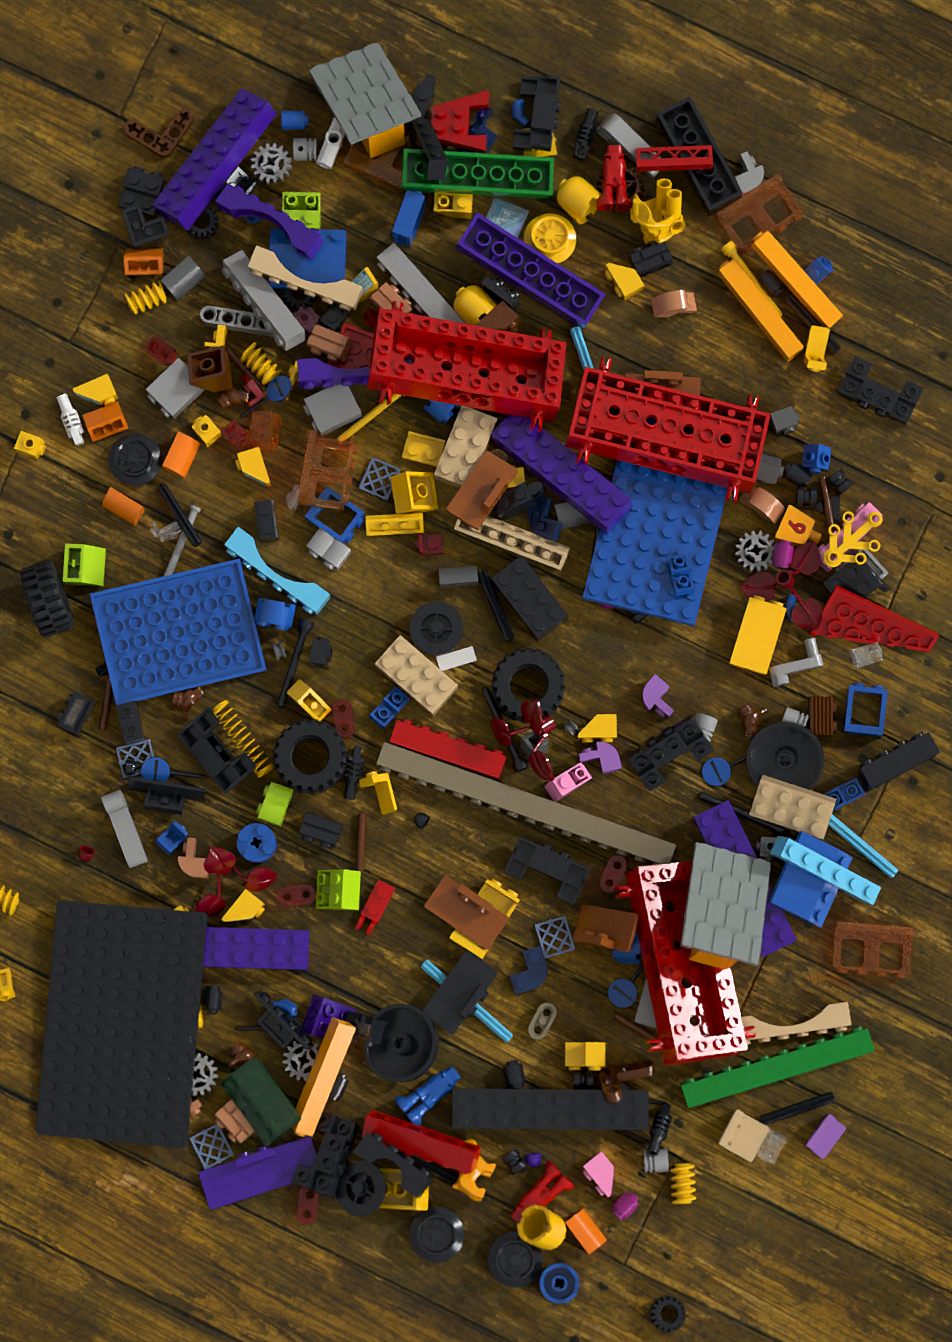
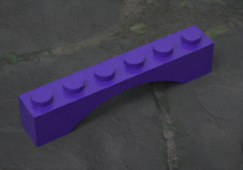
(239, 204)
(316, 373)

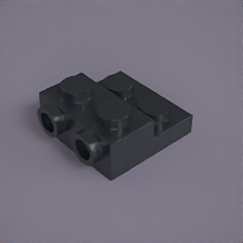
(141, 190)
(497, 290)

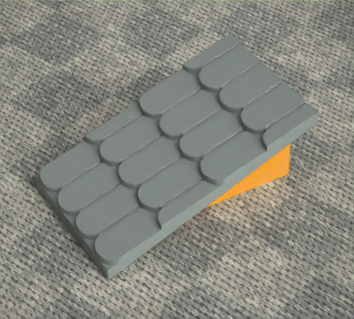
(367, 98)
(725, 907)

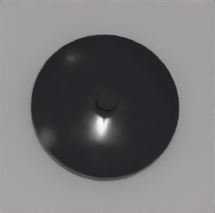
(786, 754)
(406, 1045)

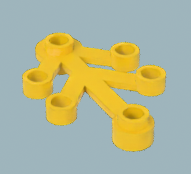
(850, 541)

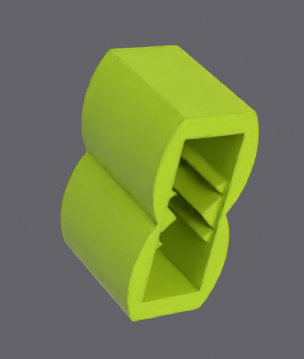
(275, 804)

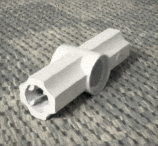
(330, 150)

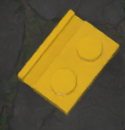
(423, 449)

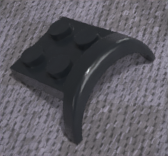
(857, 578)

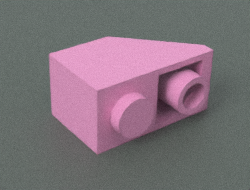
(568, 782)
(601, 1172)

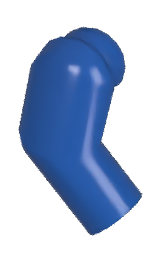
(517, 112)
(790, 604)
(287, 1006)

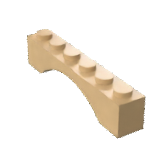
(341, 292)
(832, 1016)

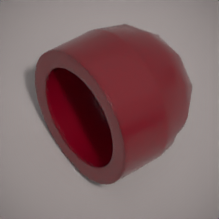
(85, 853)

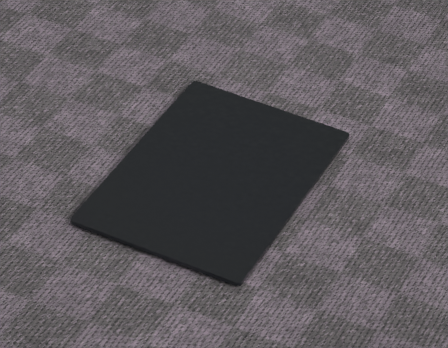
(122, 1024)

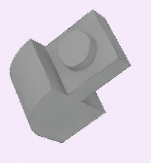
(752, 177)

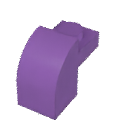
(652, 697)
(606, 755)

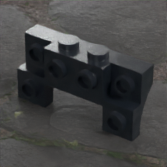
(543, 120)
(876, 396)
(666, 747)
(212, 754)
(549, 863)
(331, 1156)

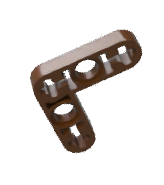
(165, 139)
(612, 1075)

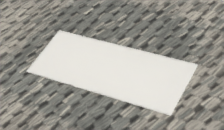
(456, 658)

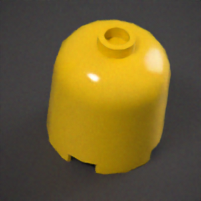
(578, 198)
(473, 304)
(541, 1227)

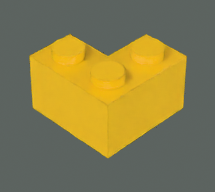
(585, 1055)

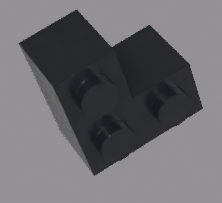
(141, 231)

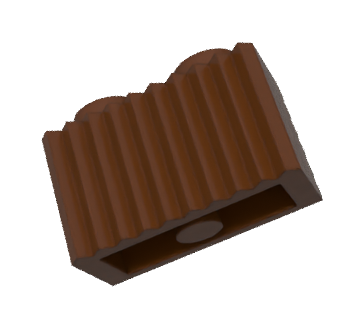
(821, 715)

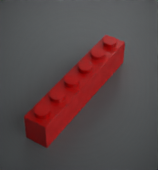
(448, 750)
(423, 1142)

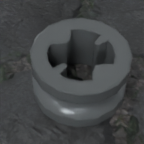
(279, 650)
(571, 728)

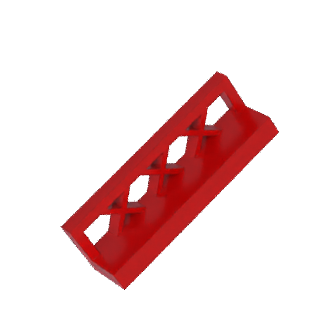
(674, 163)

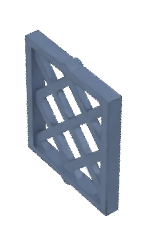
(367, 474)
(133, 745)
(559, 951)
(223, 1139)

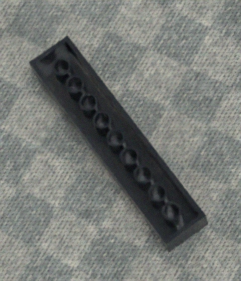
(549, 1109)

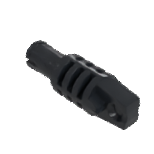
(585, 135)
(353, 772)
(659, 1129)

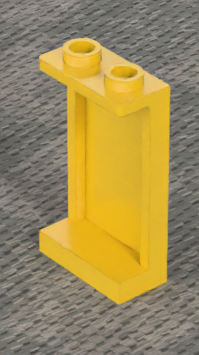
(758, 635)
(501, 900)

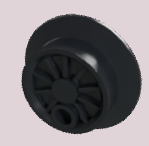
(135, 459)
(436, 628)
(361, 1188)
(436, 1234)
(514, 1260)

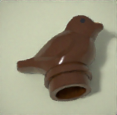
(232, 397)
(186, 700)
(750, 718)
(241, 1054)

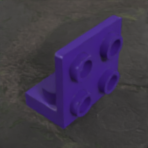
(320, 1014)

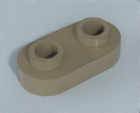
(542, 1021)

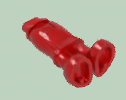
(614, 179)
(540, 1194)

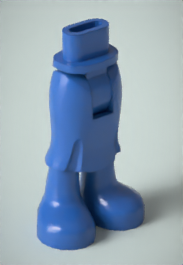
(429, 1093)

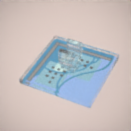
(507, 216)

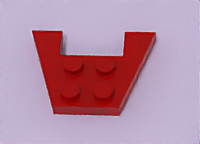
(452, 118)

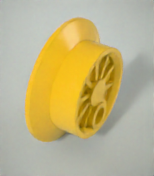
(551, 236)

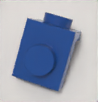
(819, 269)
(172, 838)

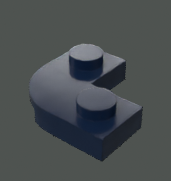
(540, 522)
(534, 975)

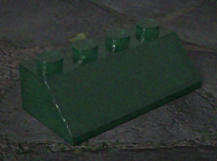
(261, 1101)

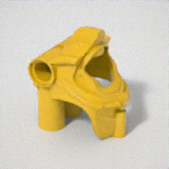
(660, 216)

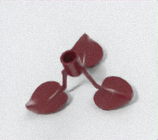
(804, 560)
(541, 726)
(221, 862)

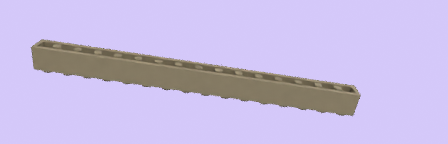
(524, 804)

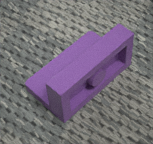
(825, 1136)

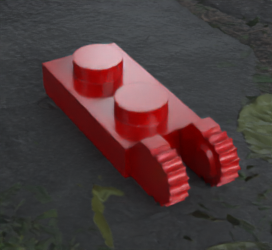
(375, 905)

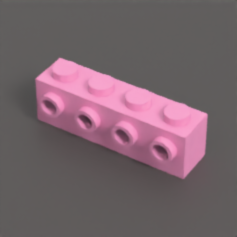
(862, 512)

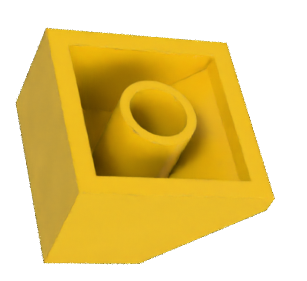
(414, 492)

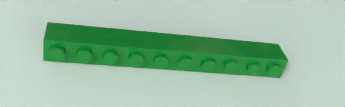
(777, 1068)

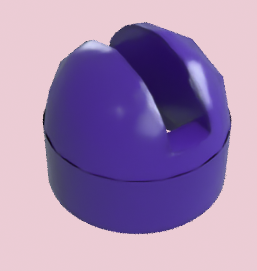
(533, 1159)

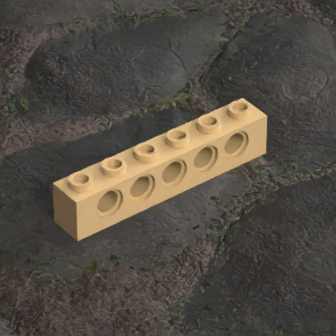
(518, 541)

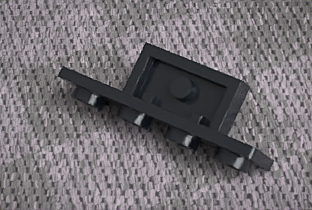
(166, 796)
(278, 1025)

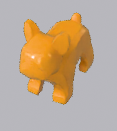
(466, 1182)

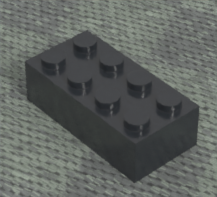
(529, 598)
(895, 763)

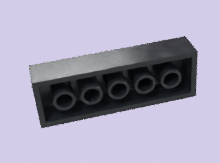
(685, 127)

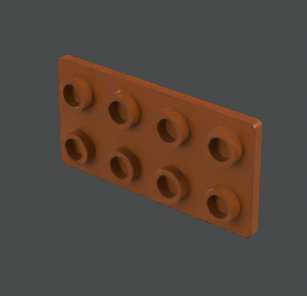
(670, 379)
(482, 490)
(466, 912)
(606, 928)

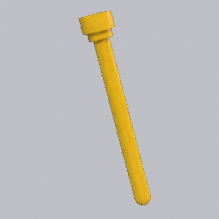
(731, 251)
(368, 417)

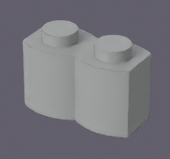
(329, 549)

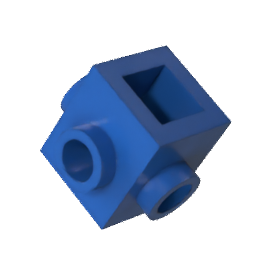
(816, 458)

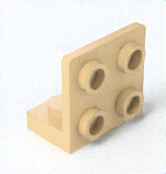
(743, 1135)

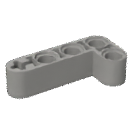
(620, 133)
(125, 828)

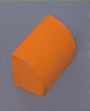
(143, 261)
(105, 421)
(181, 455)
(123, 506)
(586, 1231)

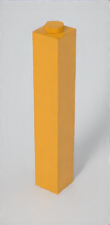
(796, 279)
(760, 309)
(323, 1075)

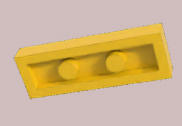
(394, 524)

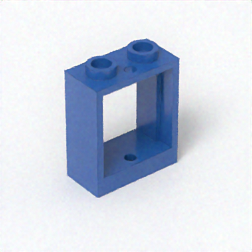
(409, 218)
(348, 533)
(862, 729)

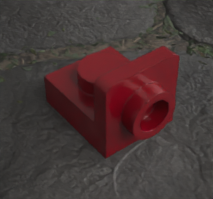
(252, 389)
(429, 544)

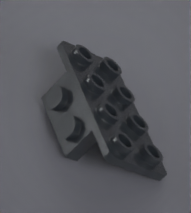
(460, 992)

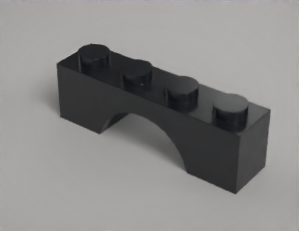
(433, 157)
(414, 1179)

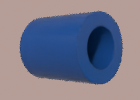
(294, 120)

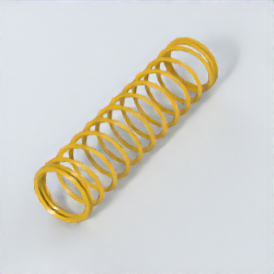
(219, 707)

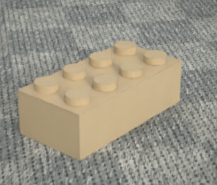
(465, 446)
(416, 675)
(792, 806)

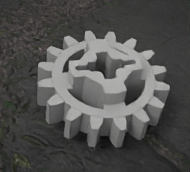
(265, 168)
(747, 552)
(295, 1057)
(208, 1080)

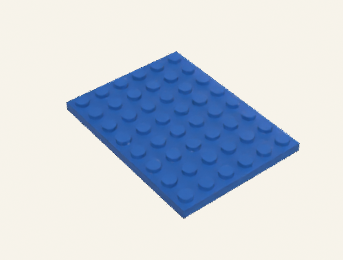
(666, 519)
(178, 632)

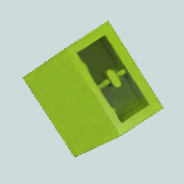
(303, 207)
(84, 565)
(338, 889)

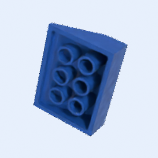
(324, 268)
(803, 892)

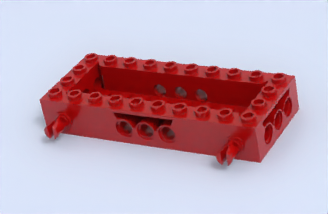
(467, 352)
(665, 444)
(710, 990)

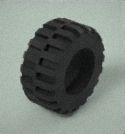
(46, 598)
(527, 659)
(310, 730)

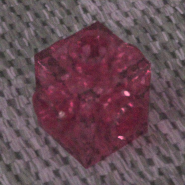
(309, 315)

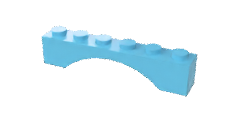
(308, 594)
(825, 869)

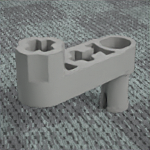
(780, 673)

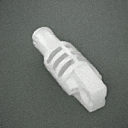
(71, 420)

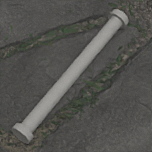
(181, 542)

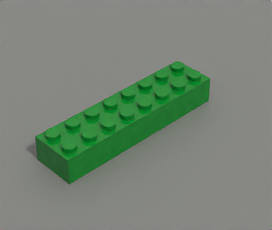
(482, 175)

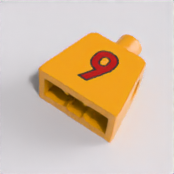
(797, 528)

